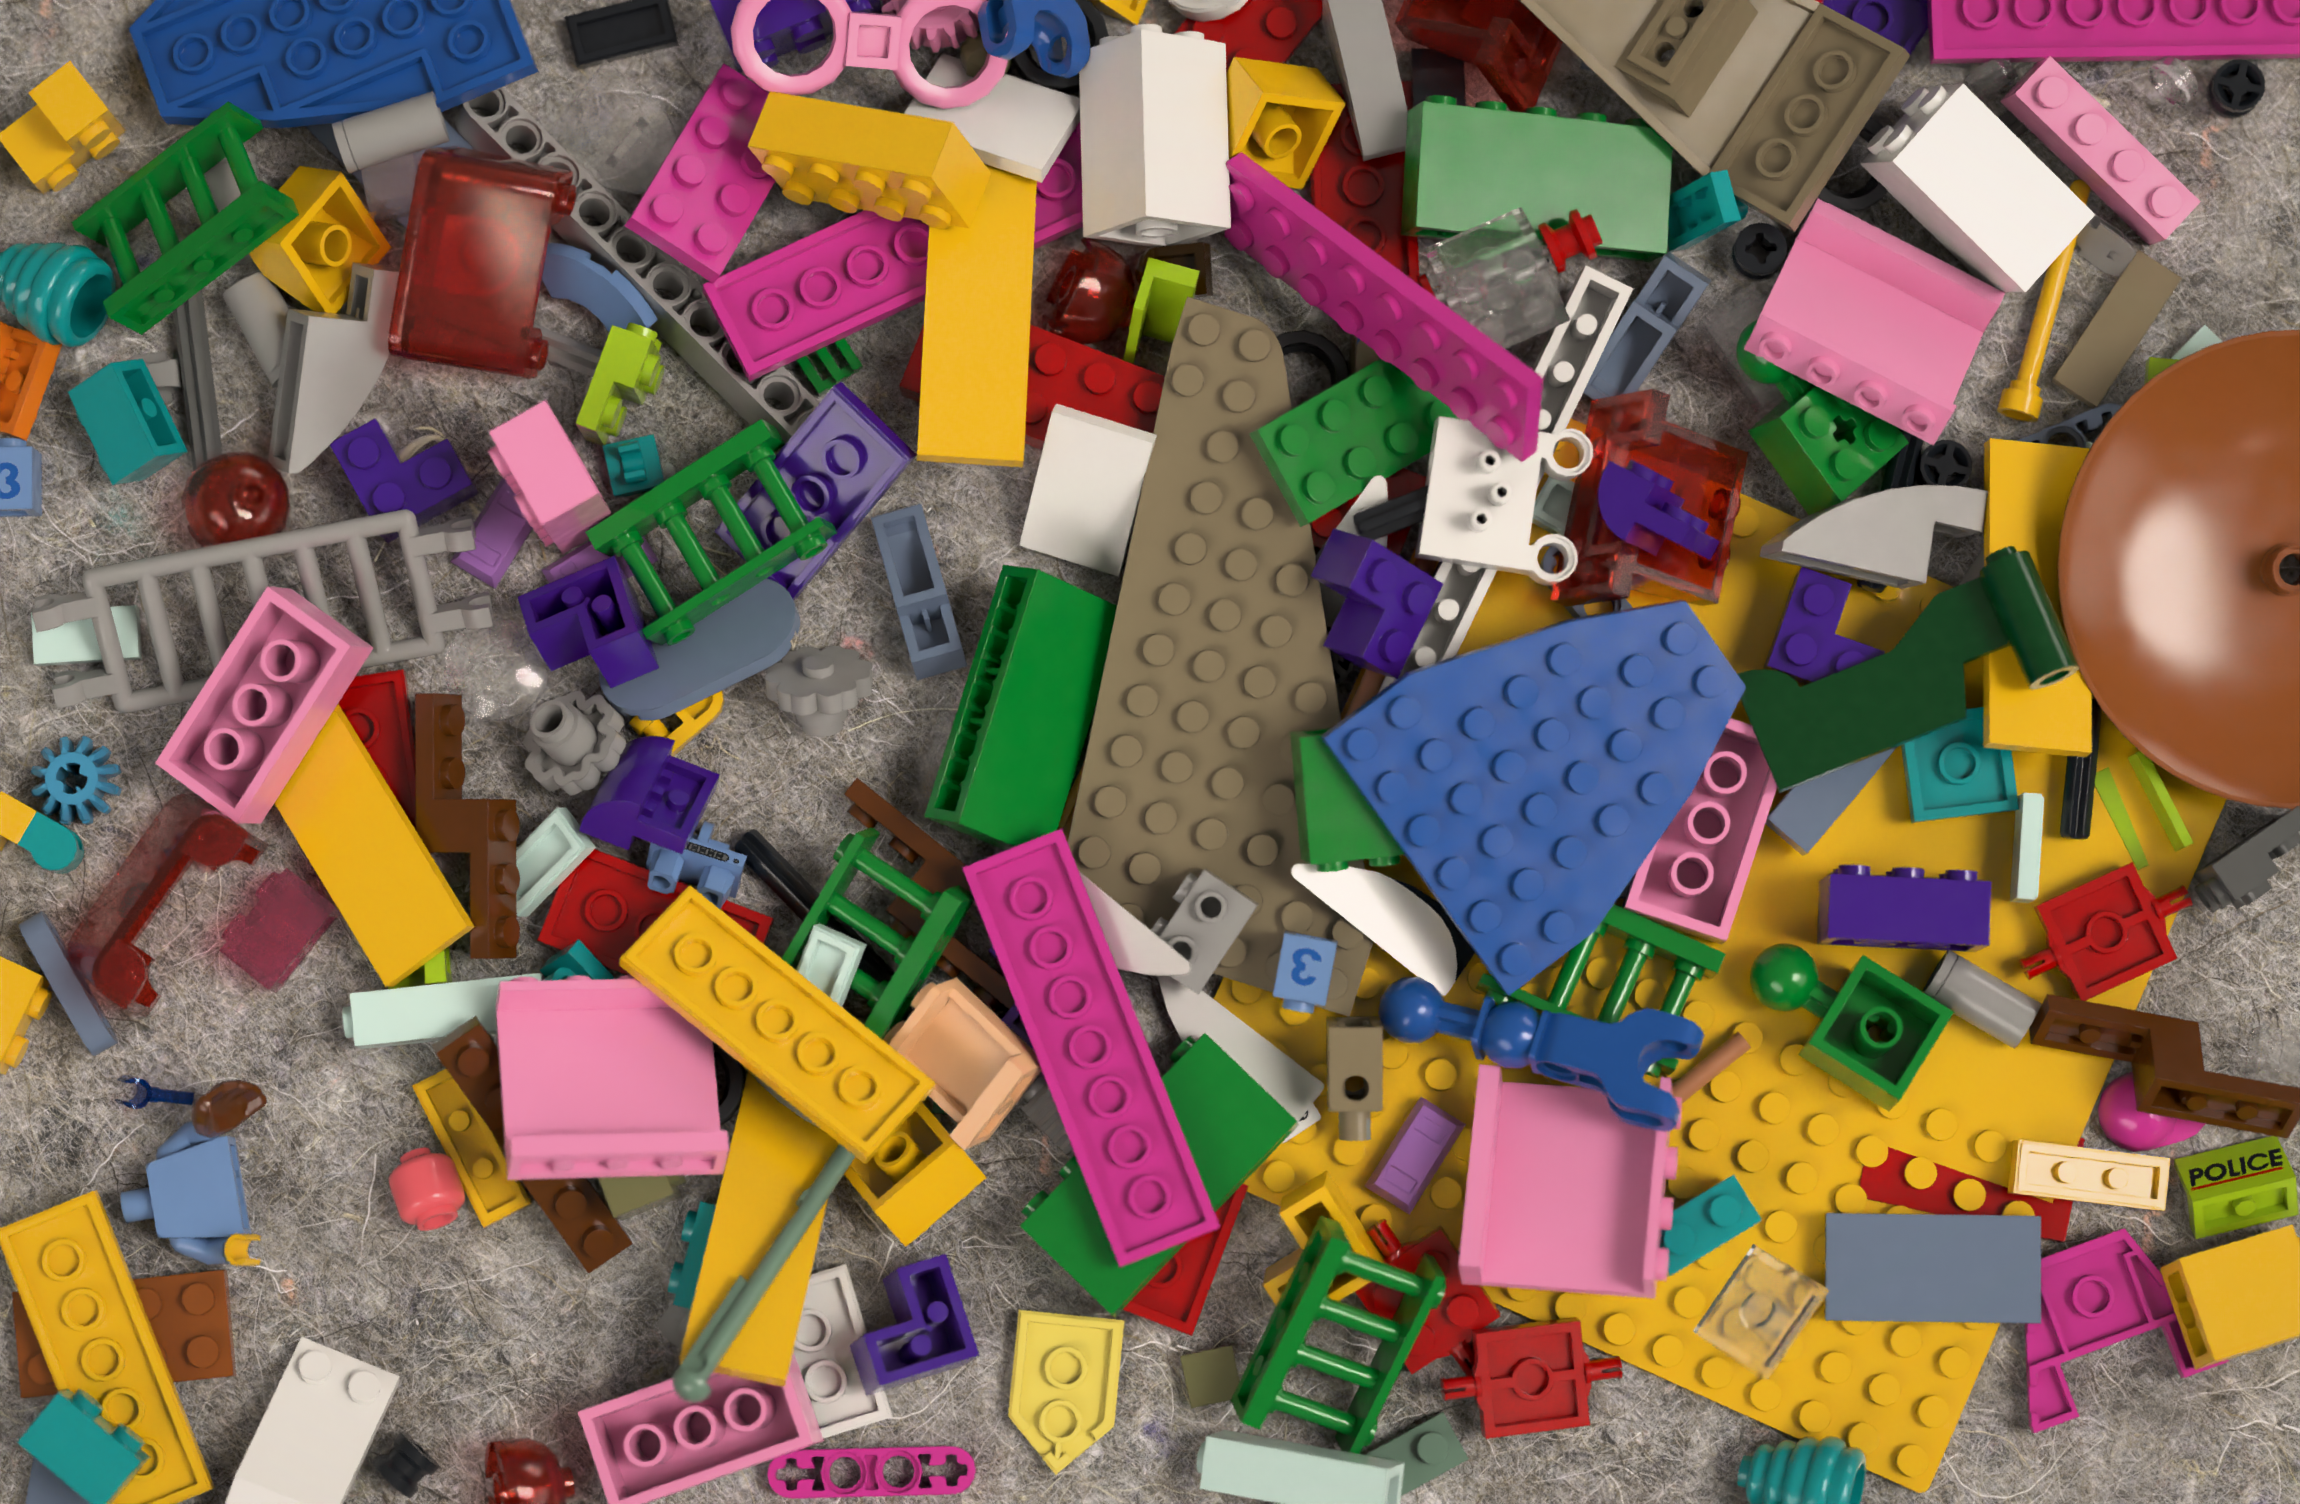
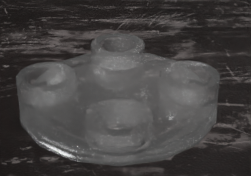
(495, 671)

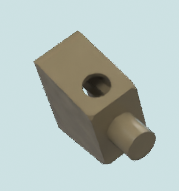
(1354, 1049)

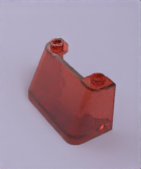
(477, 261)
(106, 938)

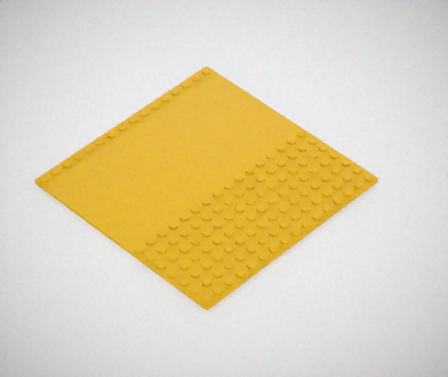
(1771, 1114)

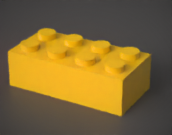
(869, 160)

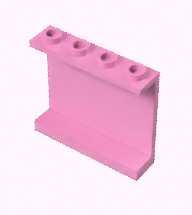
(1874, 321)
(604, 1082)
(1564, 1192)

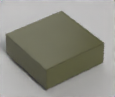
(1210, 1376)

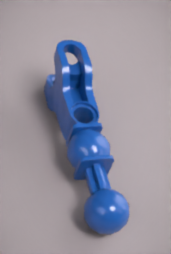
(1037, 24)
(1555, 1044)

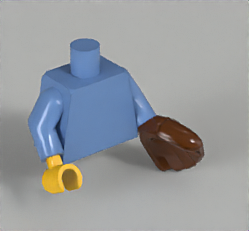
(199, 1183)

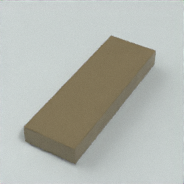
(2116, 329)

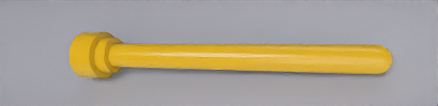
(2022, 397)

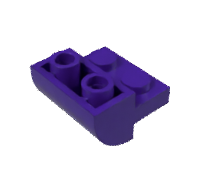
(1645, 512)
(650, 797)

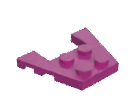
(2090, 1301)

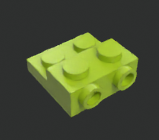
(624, 371)

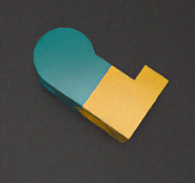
(49, 842)

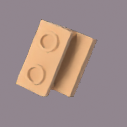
(969, 1054)

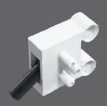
(1479, 502)

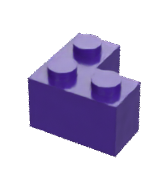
(423, 484)
(1382, 604)
(593, 616)
(1806, 635)
(929, 1331)

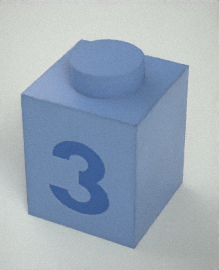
(20, 479)
(1304, 971)

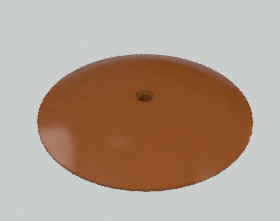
(2178, 574)

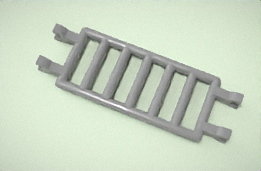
(113, 679)

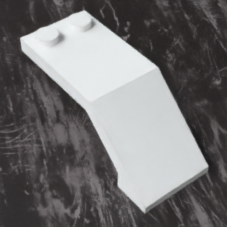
(314, 1429)

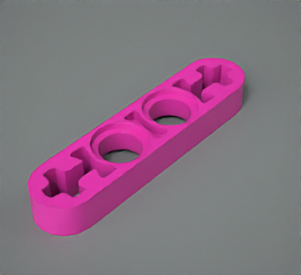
(872, 1478)

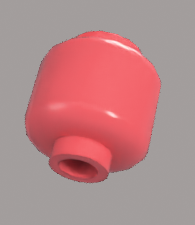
(426, 1189)

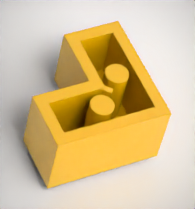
(61, 130)
(1300, 1213)

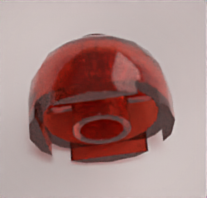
(1091, 295)
(235, 499)
(526, 1473)

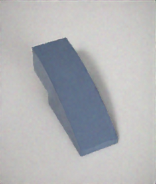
(1647, 328)
(919, 591)
(1815, 805)

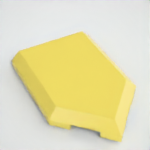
(1064, 1382)

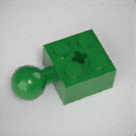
(1815, 438)
(1870, 995)

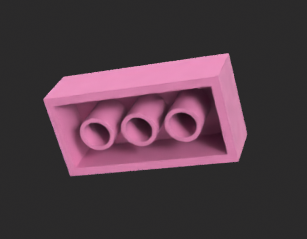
(548, 477)
(264, 705)
(1707, 850)
(663, 1445)

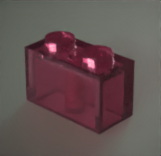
(278, 929)

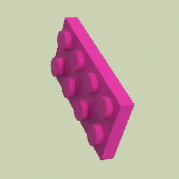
(708, 179)

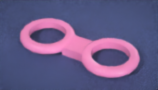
(866, 42)

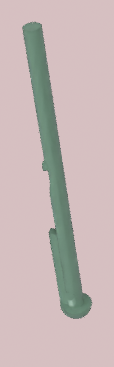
(744, 1296)

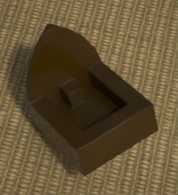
(1190, 255)

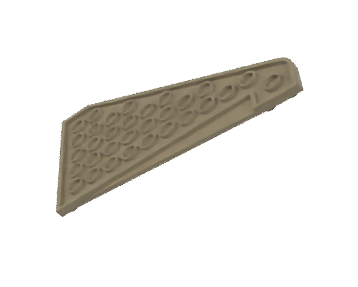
(1214, 667)

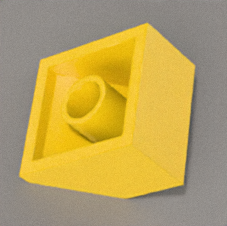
(1280, 116)
(318, 247)
(915, 1176)

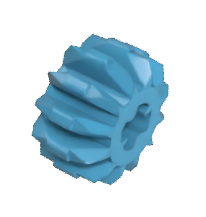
(61, 795)

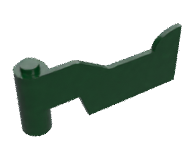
(1917, 683)

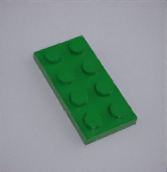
(1347, 436)

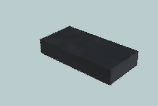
(621, 31)

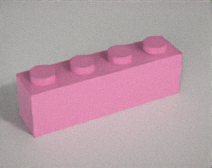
(2100, 151)

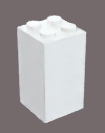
(1154, 138)
(1976, 187)

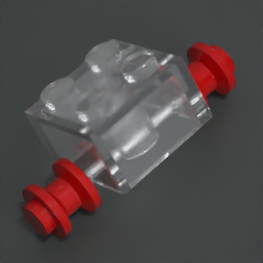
(1501, 274)

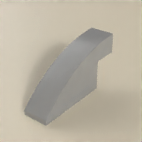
(1367, 74)
(330, 367)
(1881, 534)

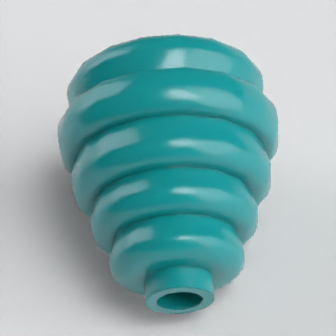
(56, 290)
(1804, 1473)

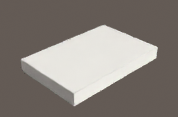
(1012, 127)
(1087, 490)
(824, 1355)

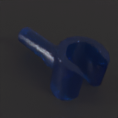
(148, 1093)

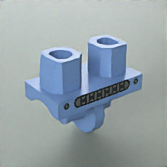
(703, 864)

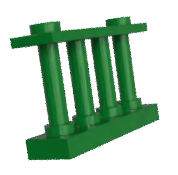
(207, 251)
(666, 508)
(1642, 941)
(913, 955)
(1307, 1301)

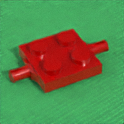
(2105, 932)
(1451, 1323)
(1531, 1377)

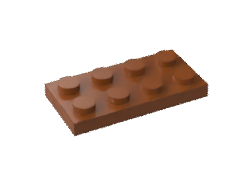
(187, 1317)

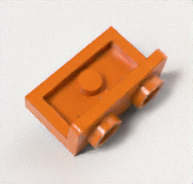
(24, 376)

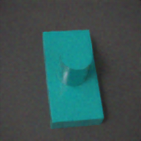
(1702, 210)

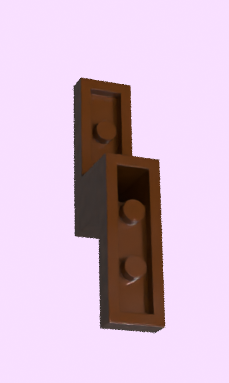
(467, 825)
(938, 873)
(2166, 1066)
(568, 1202)

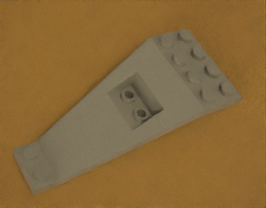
(1749, 89)

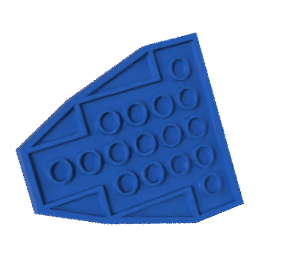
(324, 57)
(1541, 771)

